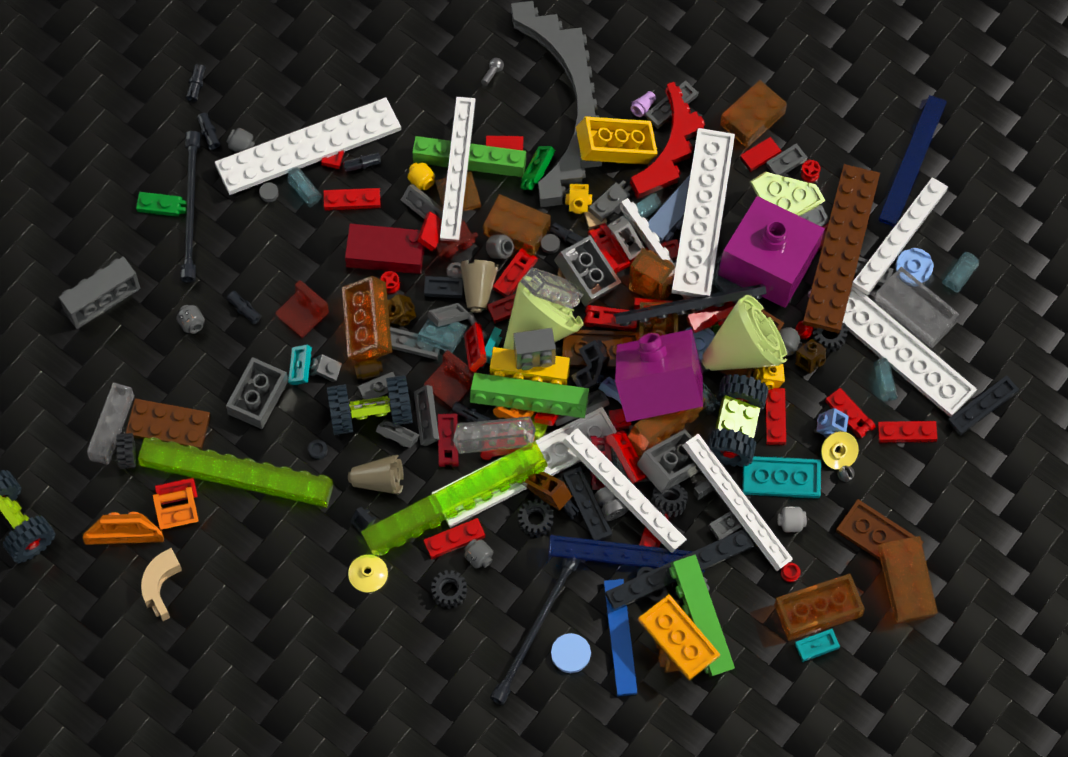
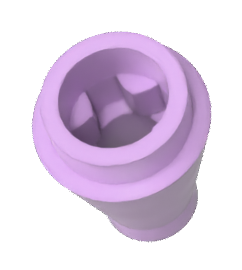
(643, 104)

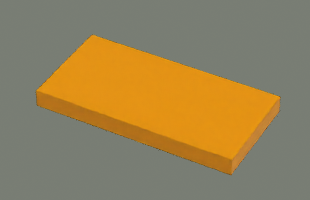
(679, 637)

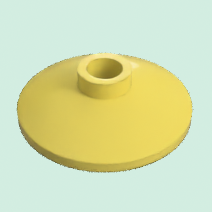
(845, 456)
(368, 582)

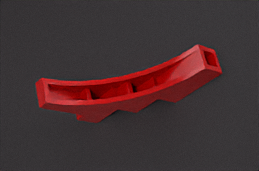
(684, 126)

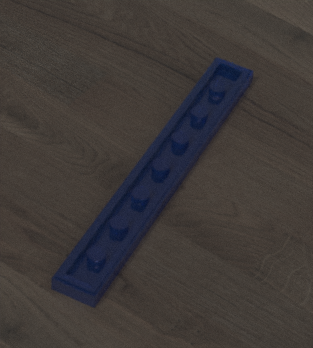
(912, 161)
(612, 552)

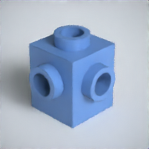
(831, 422)

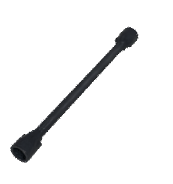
(192, 143)
(502, 690)

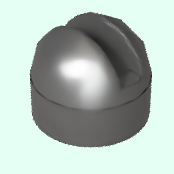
(843, 475)

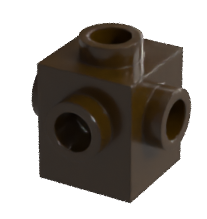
(401, 310)
(811, 356)

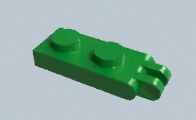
(537, 167)
(161, 204)

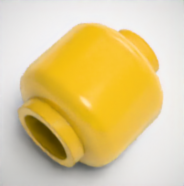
(421, 176)

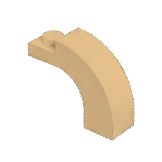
(156, 573)

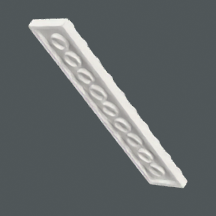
(307, 146)
(703, 213)
(906, 353)
(555, 453)

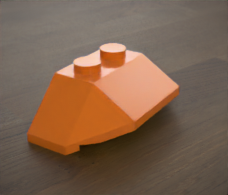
(122, 529)

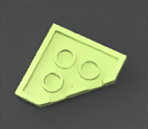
(787, 192)

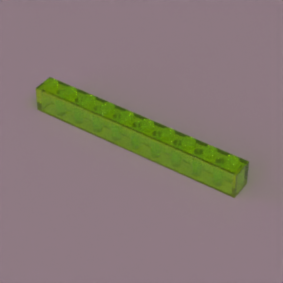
(236, 472)
(454, 499)

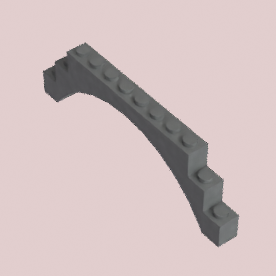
(570, 52)

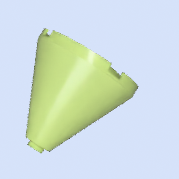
(536, 313)
(745, 340)

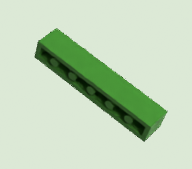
(481, 157)
(529, 395)
(701, 609)

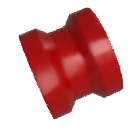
(809, 167)
(391, 278)

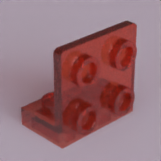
(449, 248)
(303, 310)
(451, 379)

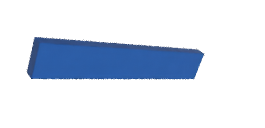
(621, 645)

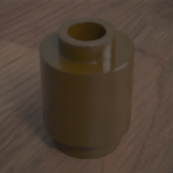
(368, 369)

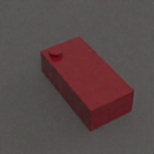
(384, 249)

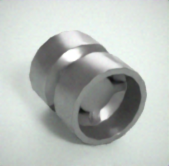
(612, 506)

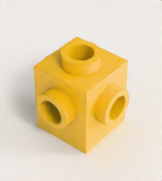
(579, 198)
(771, 376)

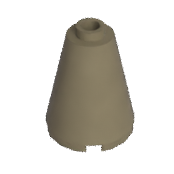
(478, 283)
(378, 475)

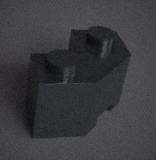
(597, 361)

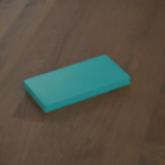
(782, 477)

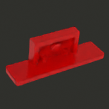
(709, 317)

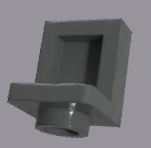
(325, 367)
(703, 488)

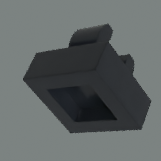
(362, 520)

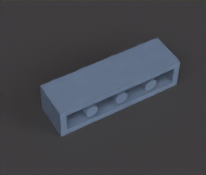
(671, 214)

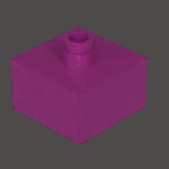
(771, 250)
(659, 375)

